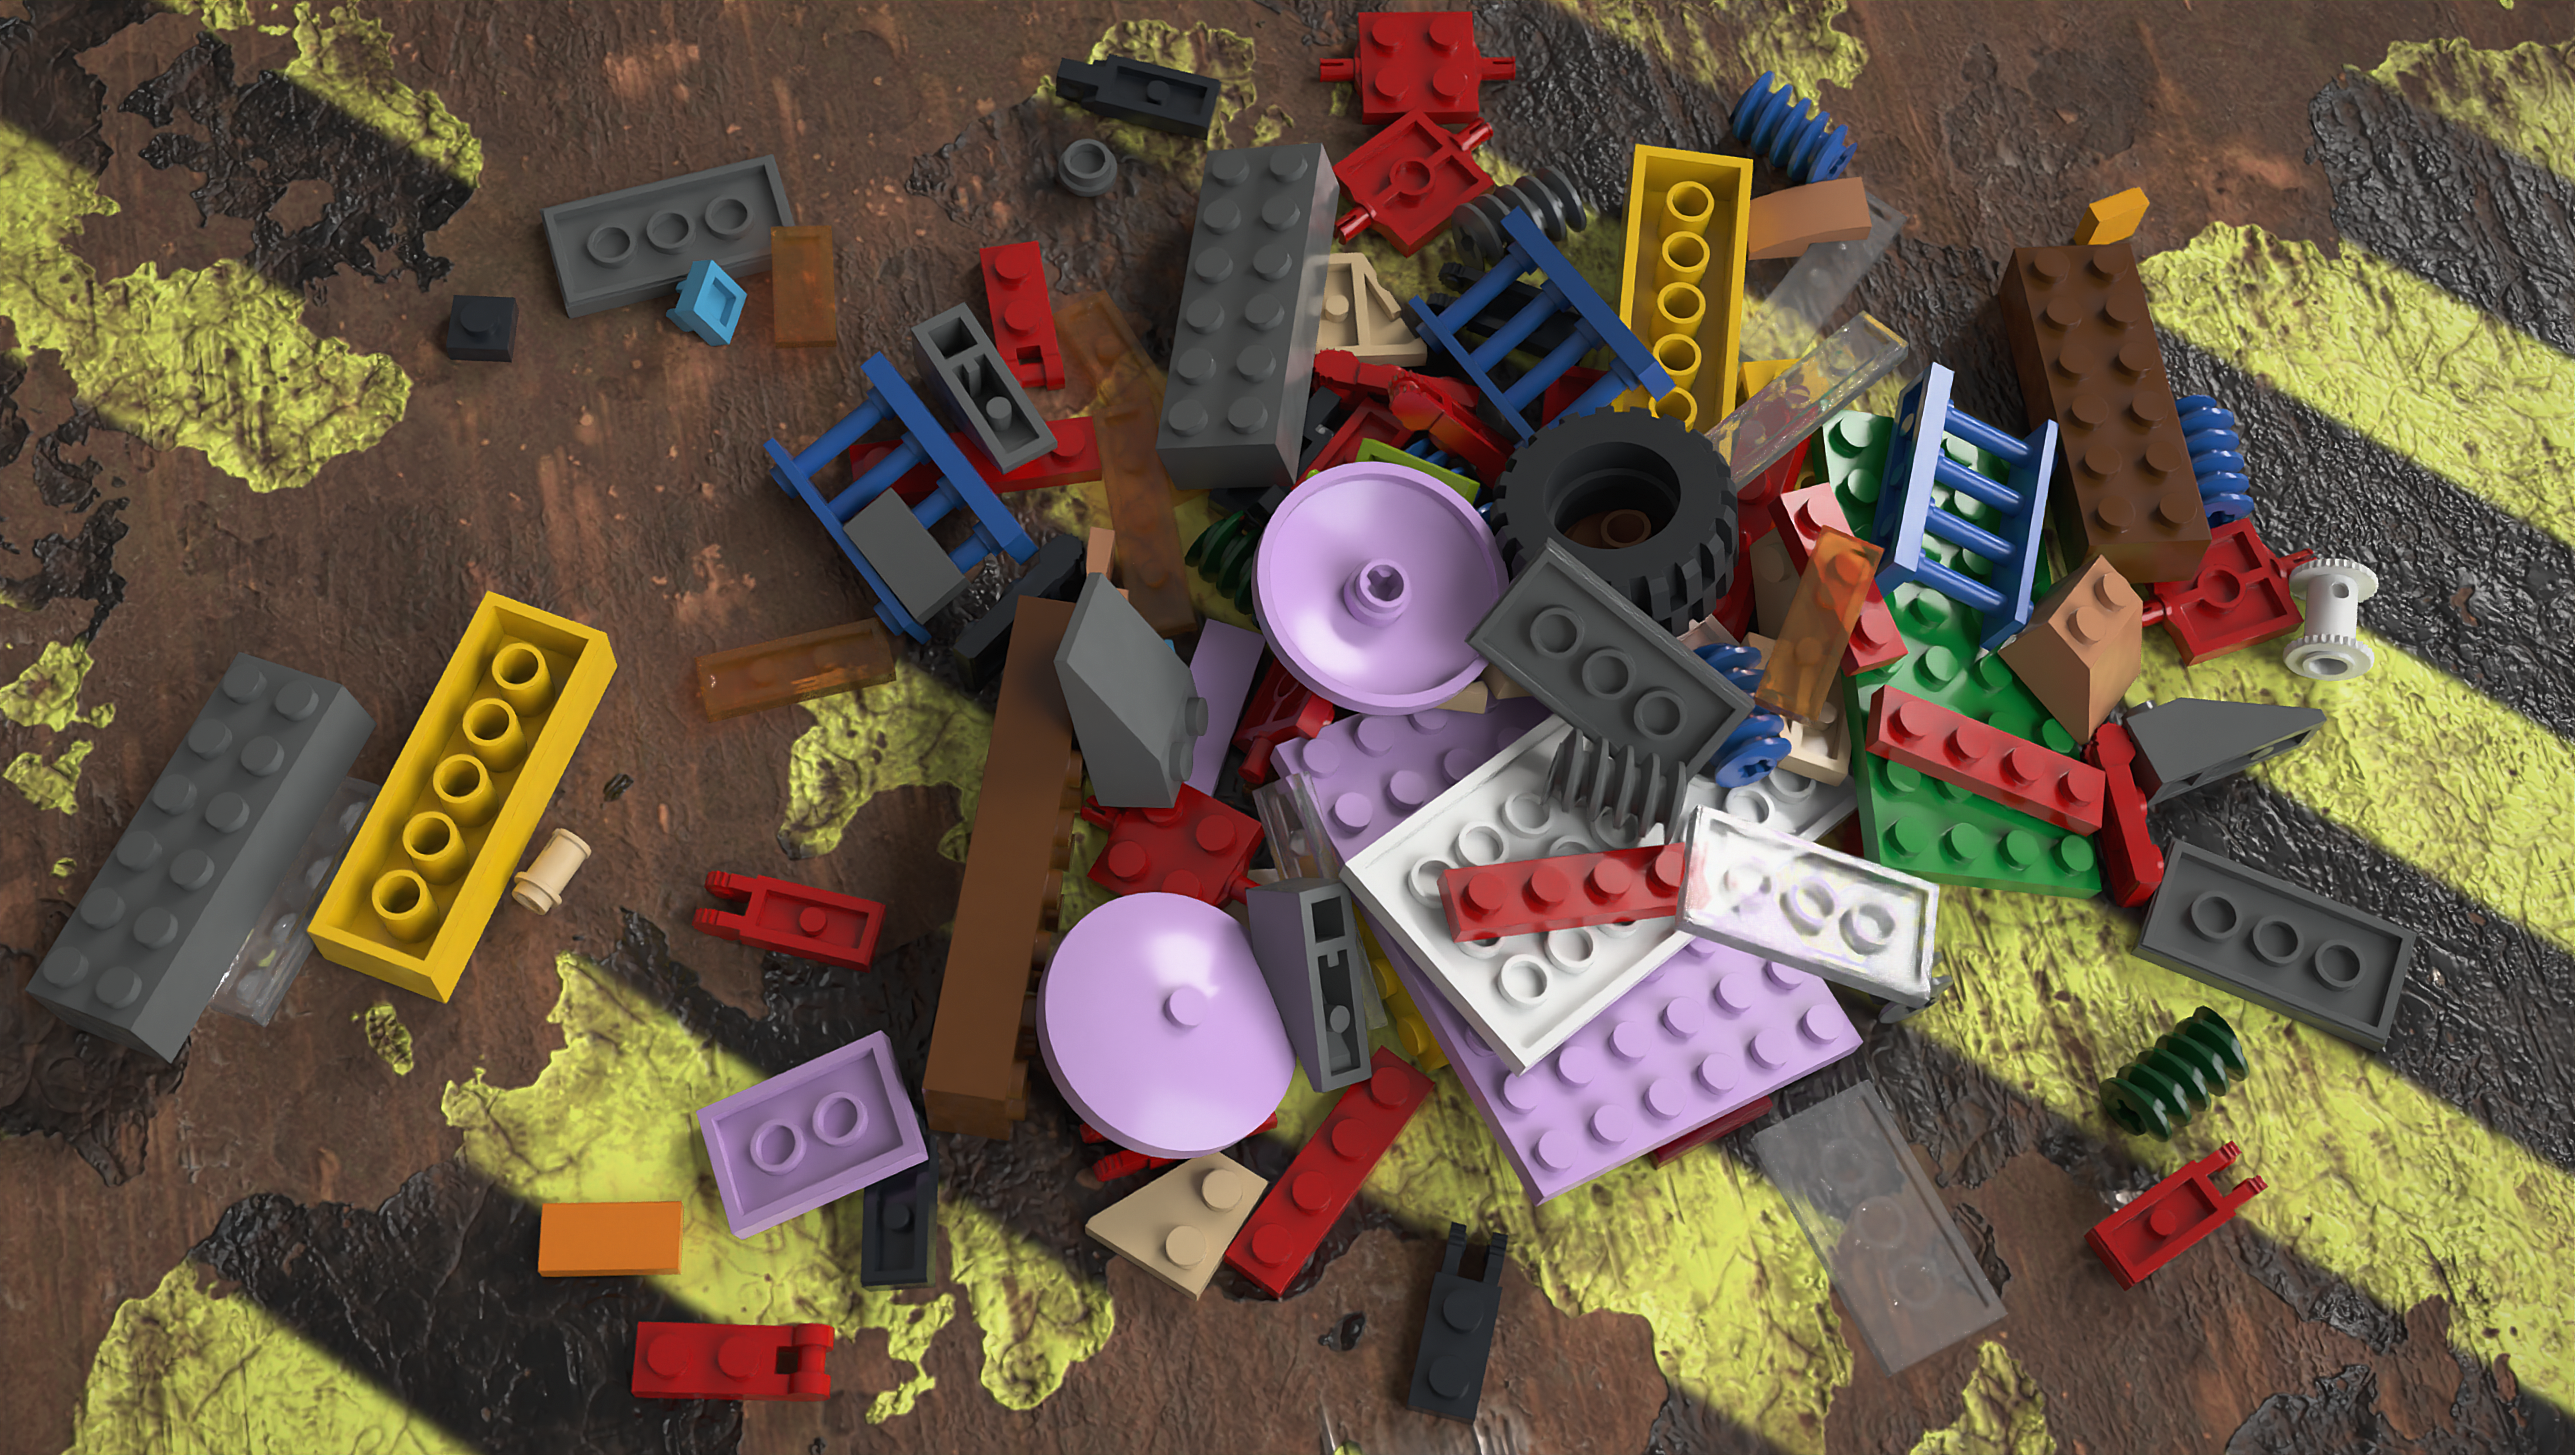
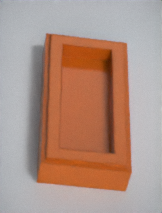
(611, 1239)

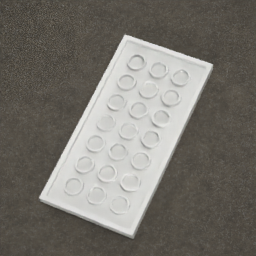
(1545, 986)

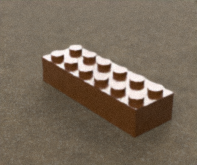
(2099, 373)

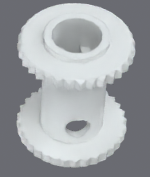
(2332, 600)

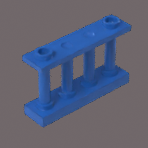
(1561, 290)
(922, 443)
(1907, 505)

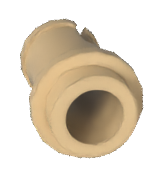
(550, 872)

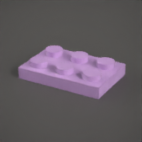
(811, 1135)

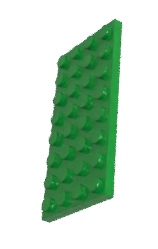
(1906, 815)

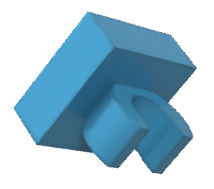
(708, 303)

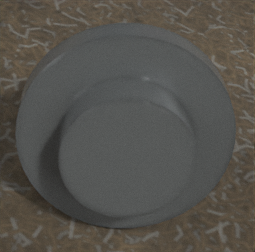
(1087, 168)

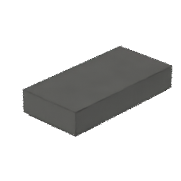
(906, 556)

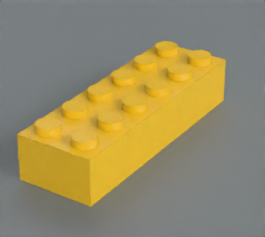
(1684, 277)
(464, 797)

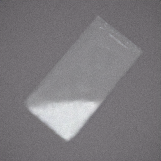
(1807, 907)
(1878, 1228)

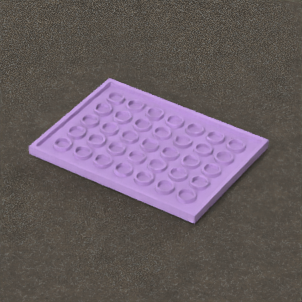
(1650, 1067)

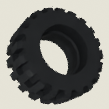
(1633, 465)

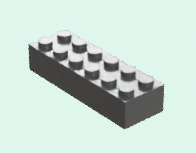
(1249, 318)
(202, 857)

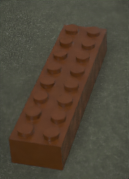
(1009, 890)

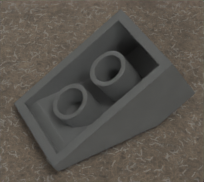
(1128, 701)

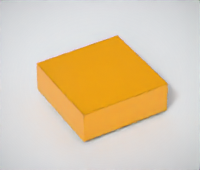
(2112, 218)

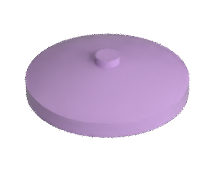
(1375, 586)
(1163, 1026)

